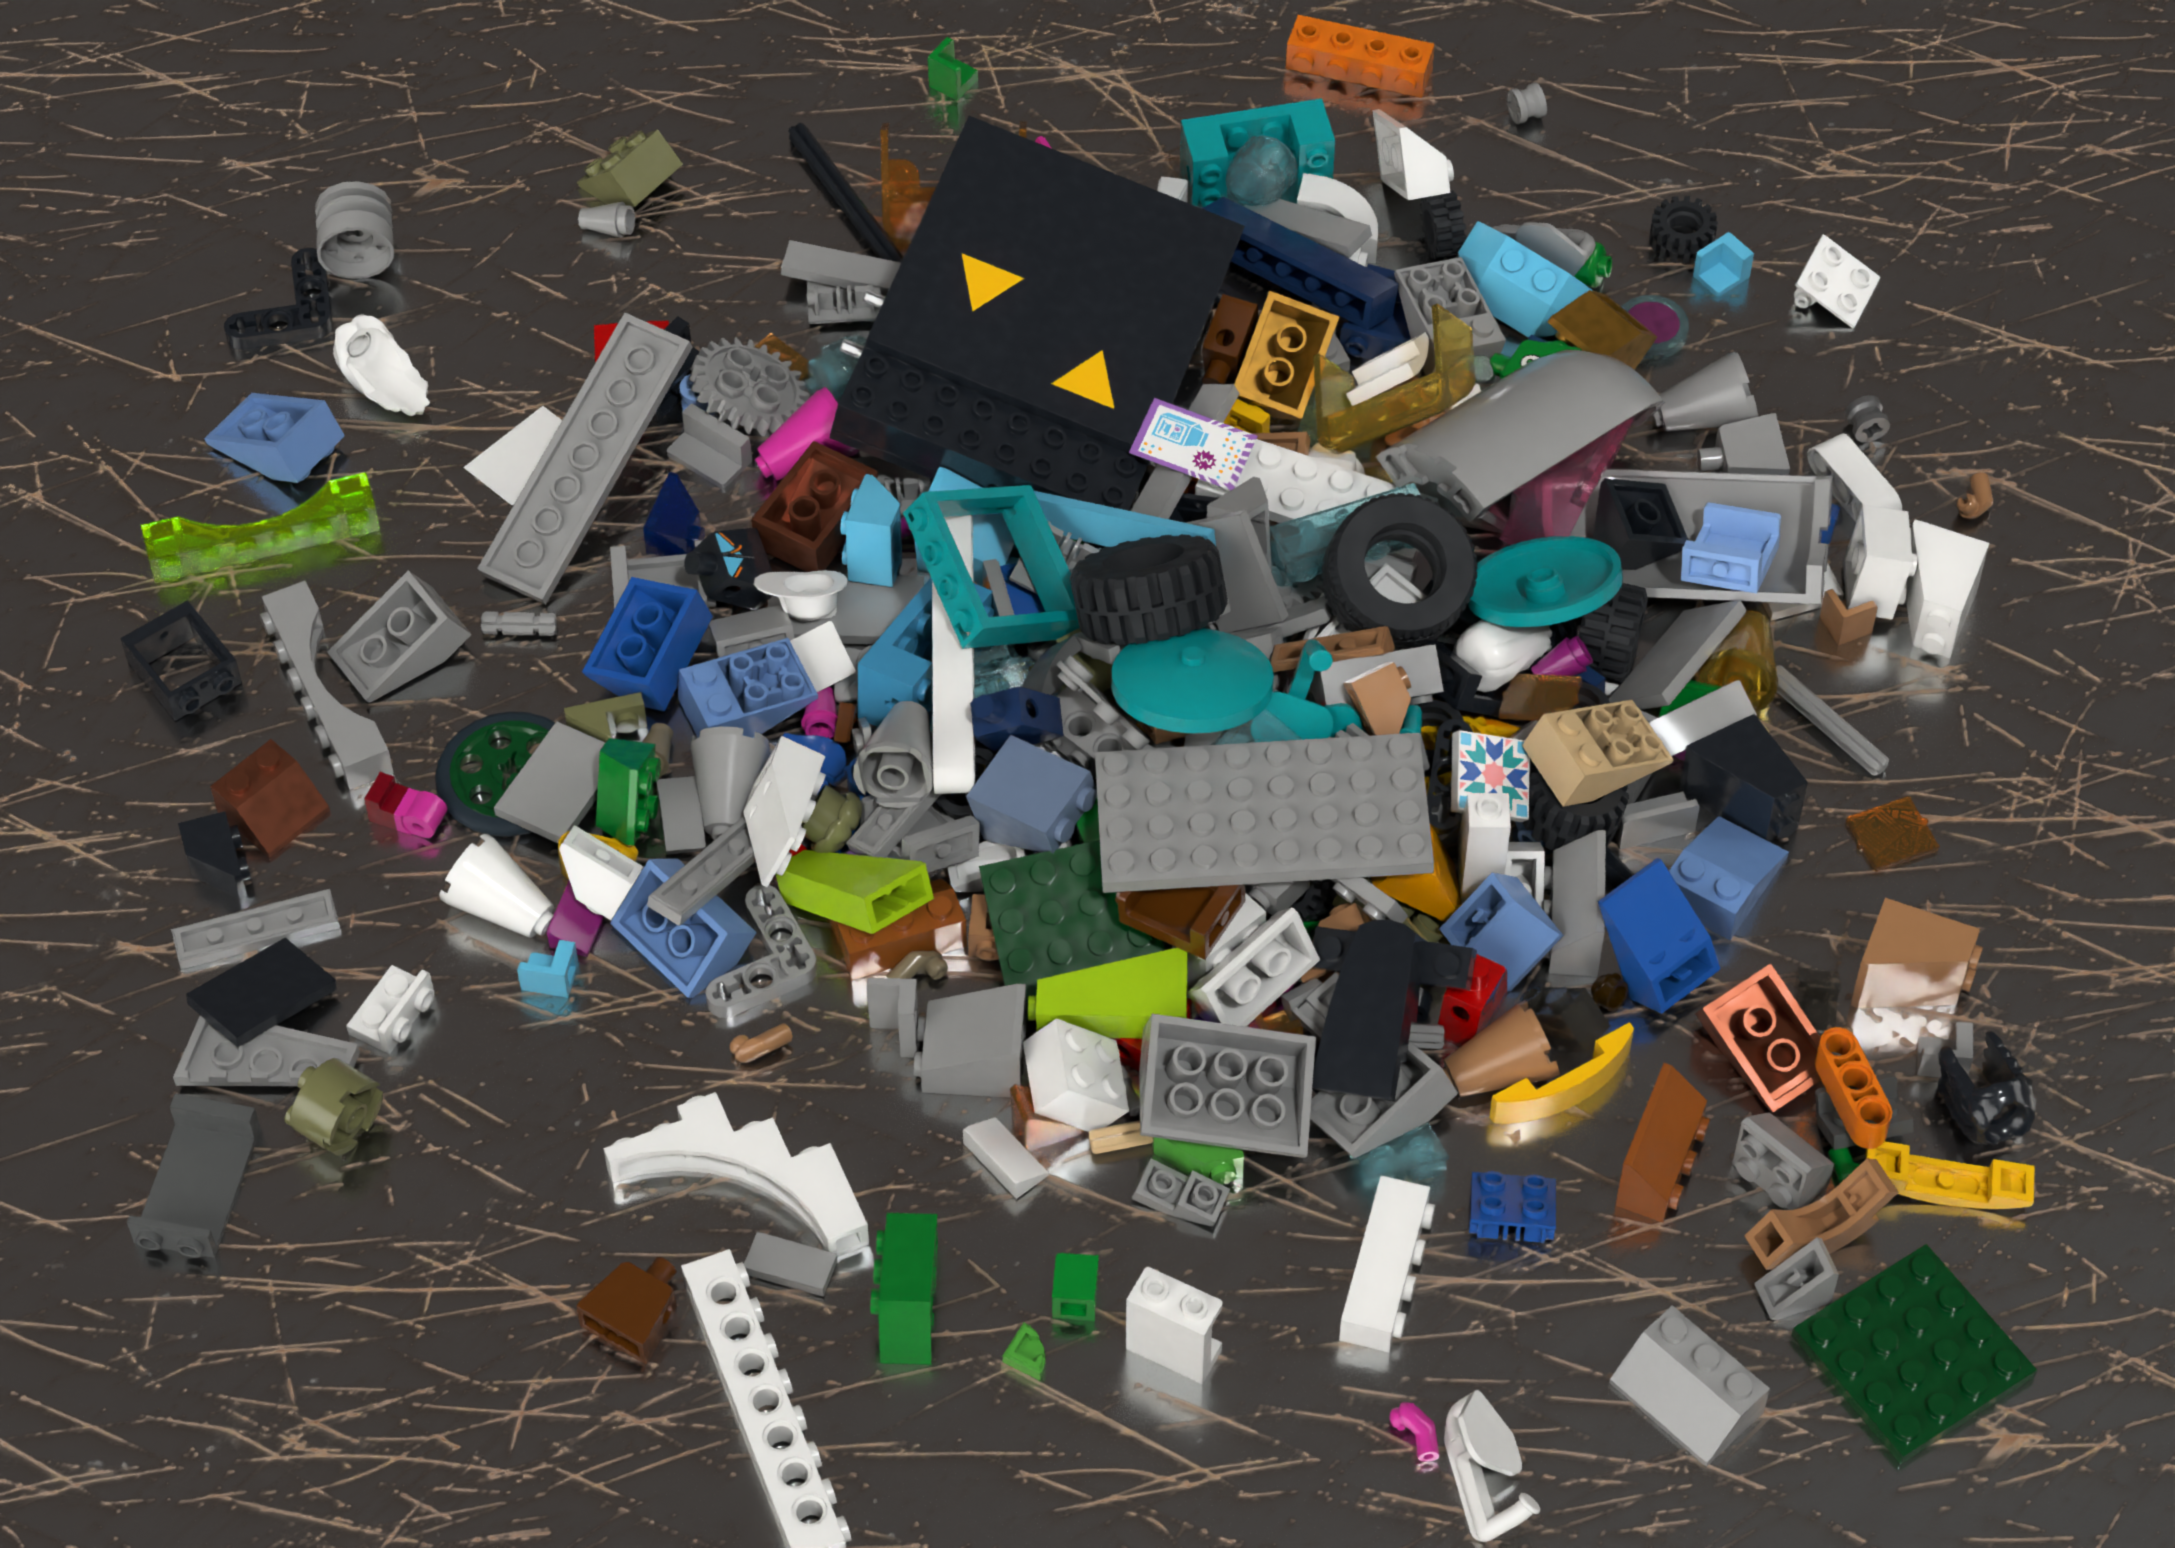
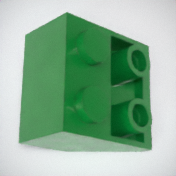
(626, 789)

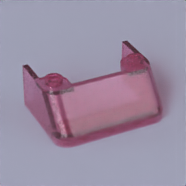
(1558, 496)

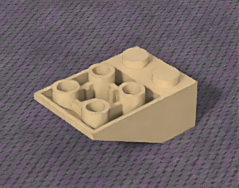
(1594, 750)

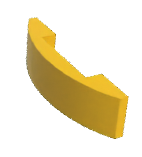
(1525, 1103)
(1956, 1183)

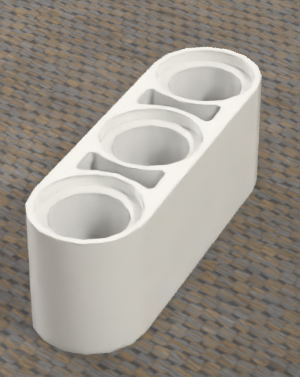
(1854, 476)

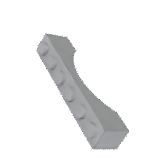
(352, 739)

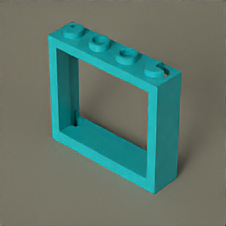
(952, 580)

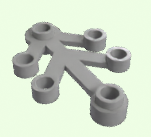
(1076, 676)

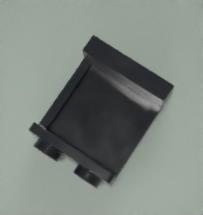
(1461, 685)

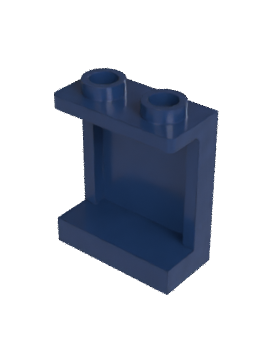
(1382, 336)

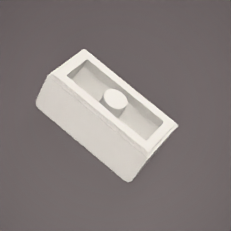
(1004, 1156)

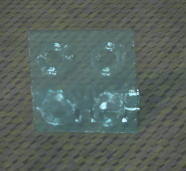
(1010, 675)
(1414, 1152)

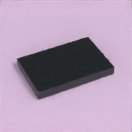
(261, 992)

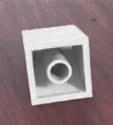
(1942, 585)

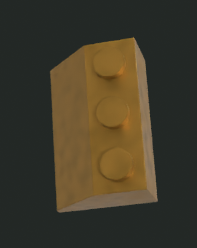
(1279, 358)

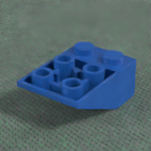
(1657, 938)

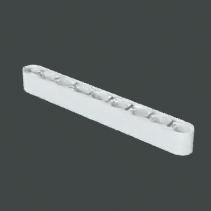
(953, 685)

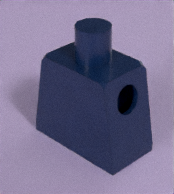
(1010, 713)

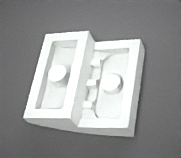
(1389, 369)

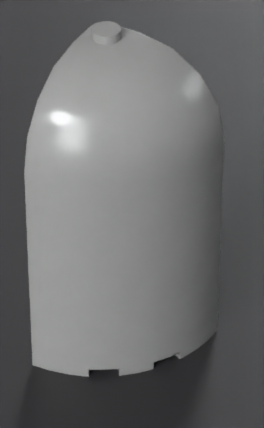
(1521, 427)
(1800, 560)

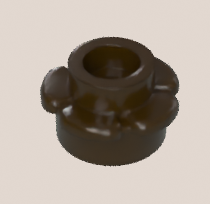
(1609, 991)

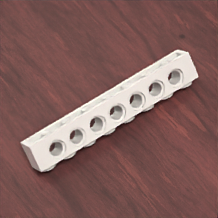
(720, 1278)

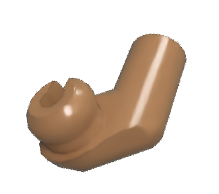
(1979, 500)
(748, 1049)

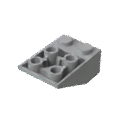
(1454, 289)

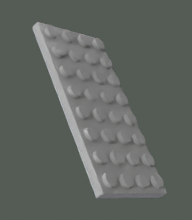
(1263, 812)

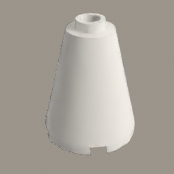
(497, 890)

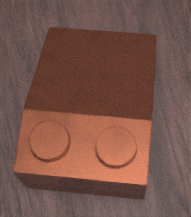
(806, 508)
(1765, 1037)

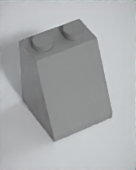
(973, 1043)

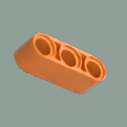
(1853, 1070)

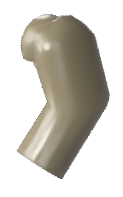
(920, 963)

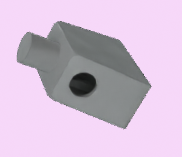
(1747, 447)

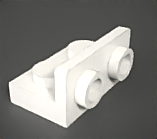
(392, 1008)

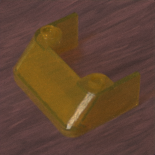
(1348, 426)

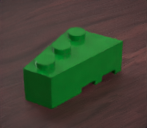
(906, 1287)

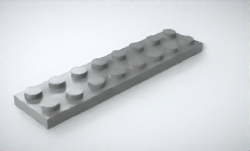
(584, 458)

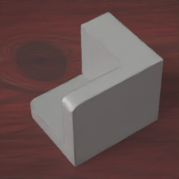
(1960, 1043)

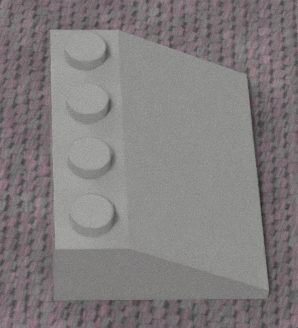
(1226, 1085)

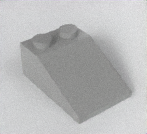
(398, 638)
(1366, 1123)

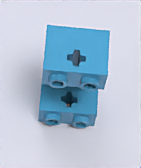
(899, 662)

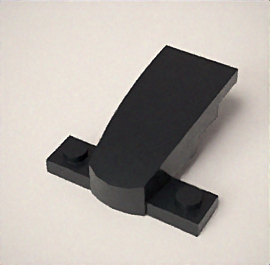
(1378, 1001)

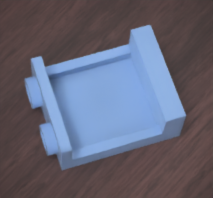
(1732, 548)

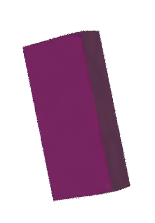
(574, 923)

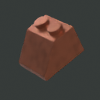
(269, 798)

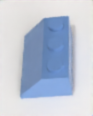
(688, 953)

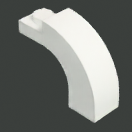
(1343, 201)

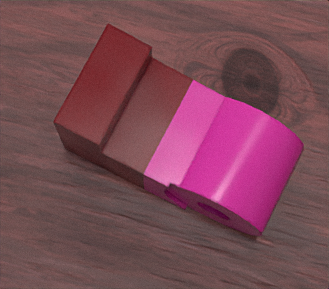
(404, 807)

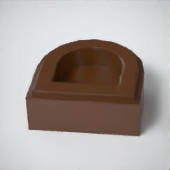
(846, 721)

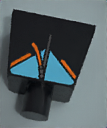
(728, 566)

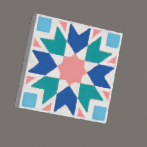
(1490, 766)

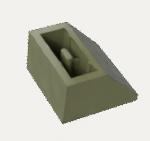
(631, 169)

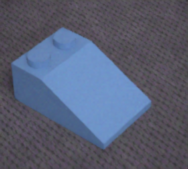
(278, 435)
(1726, 874)

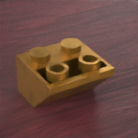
(1602, 327)

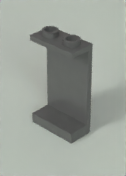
(197, 1177)

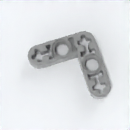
(776, 964)

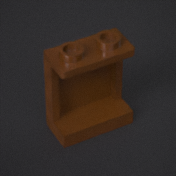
(1183, 916)

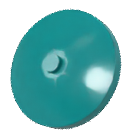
(1545, 581)
(1193, 681)

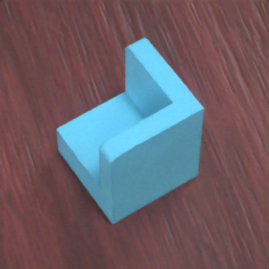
(1723, 264)
(550, 973)

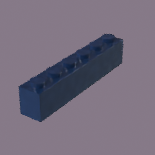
(1309, 268)

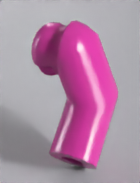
(1422, 1426)

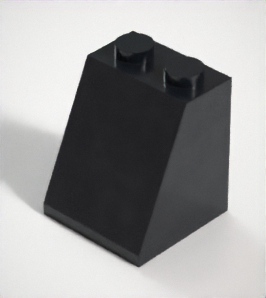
(1745, 779)

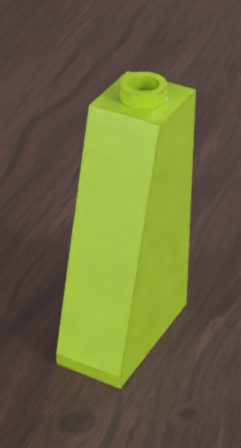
(855, 888)
(1116, 995)

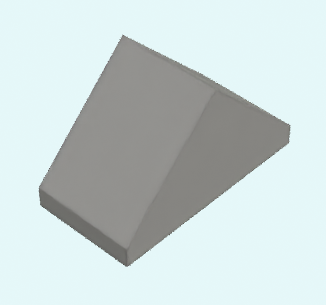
(1799, 1282)

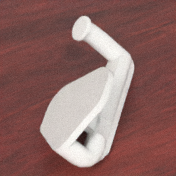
(1480, 1438)

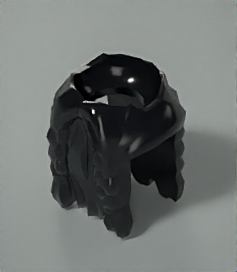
(1977, 1107)

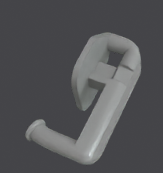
(1561, 246)

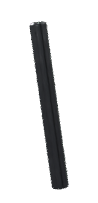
(843, 193)

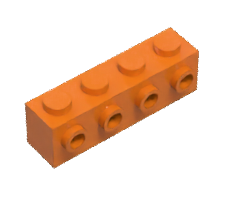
(1362, 58)

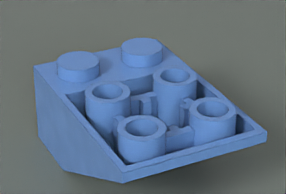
(746, 689)

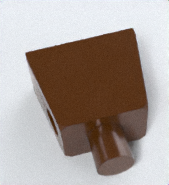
(1228, 339)
(631, 1308)

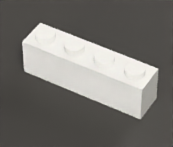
(1385, 1264)

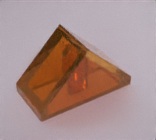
(1033, 1128)

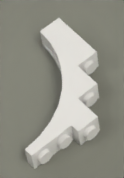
(756, 1154)

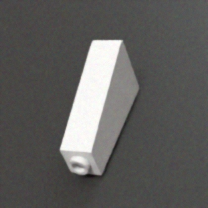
(1482, 839)

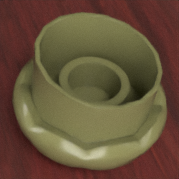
(832, 820)

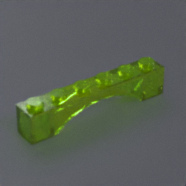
(187, 547)

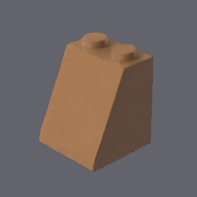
(1916, 959)

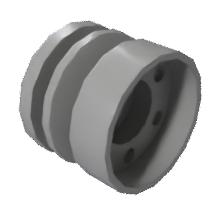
(354, 230)

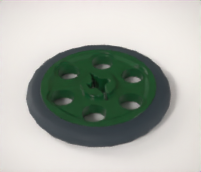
(473, 744)

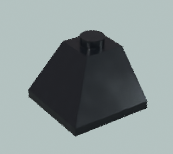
(1638, 522)

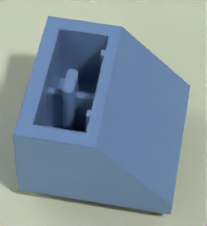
(1503, 926)

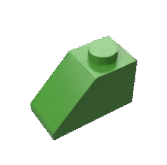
(1211, 1161)

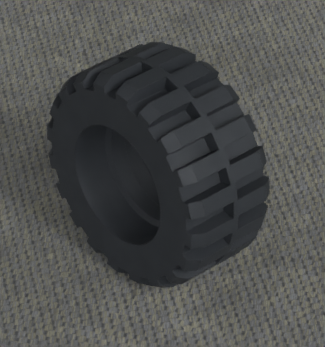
(1149, 589)

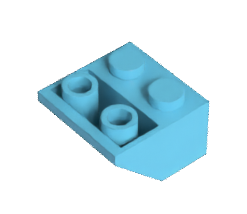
(872, 535)

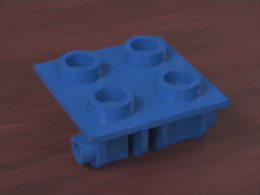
(1513, 1202)

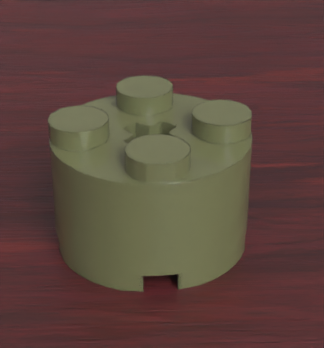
(334, 1105)

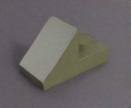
(608, 716)

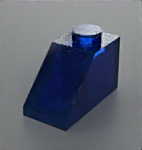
(673, 521)

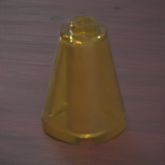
(1748, 657)

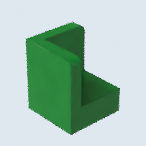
(949, 74)
(1075, 1286)

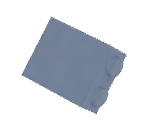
(1030, 797)

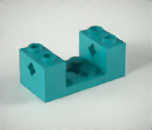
(1212, 141)

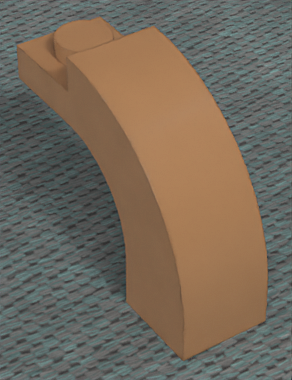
(1835, 1217)

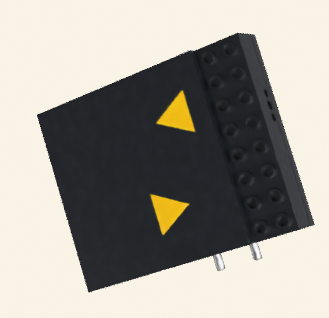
(1034, 323)

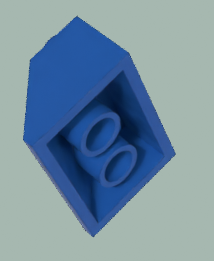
(649, 641)

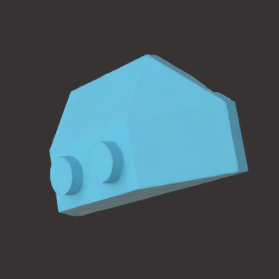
(1517, 282)

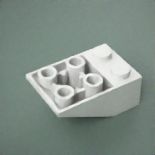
(780, 805)

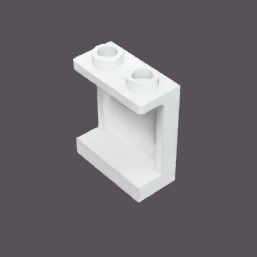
(1172, 1324)

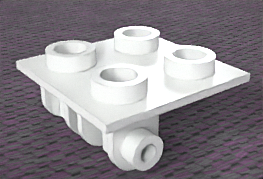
(1835, 282)

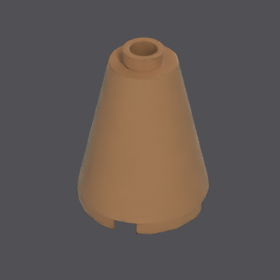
(1502, 1055)

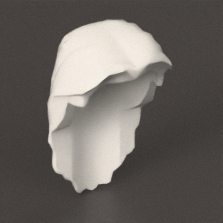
(379, 366)
(1501, 650)

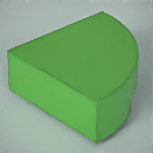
(1026, 1353)

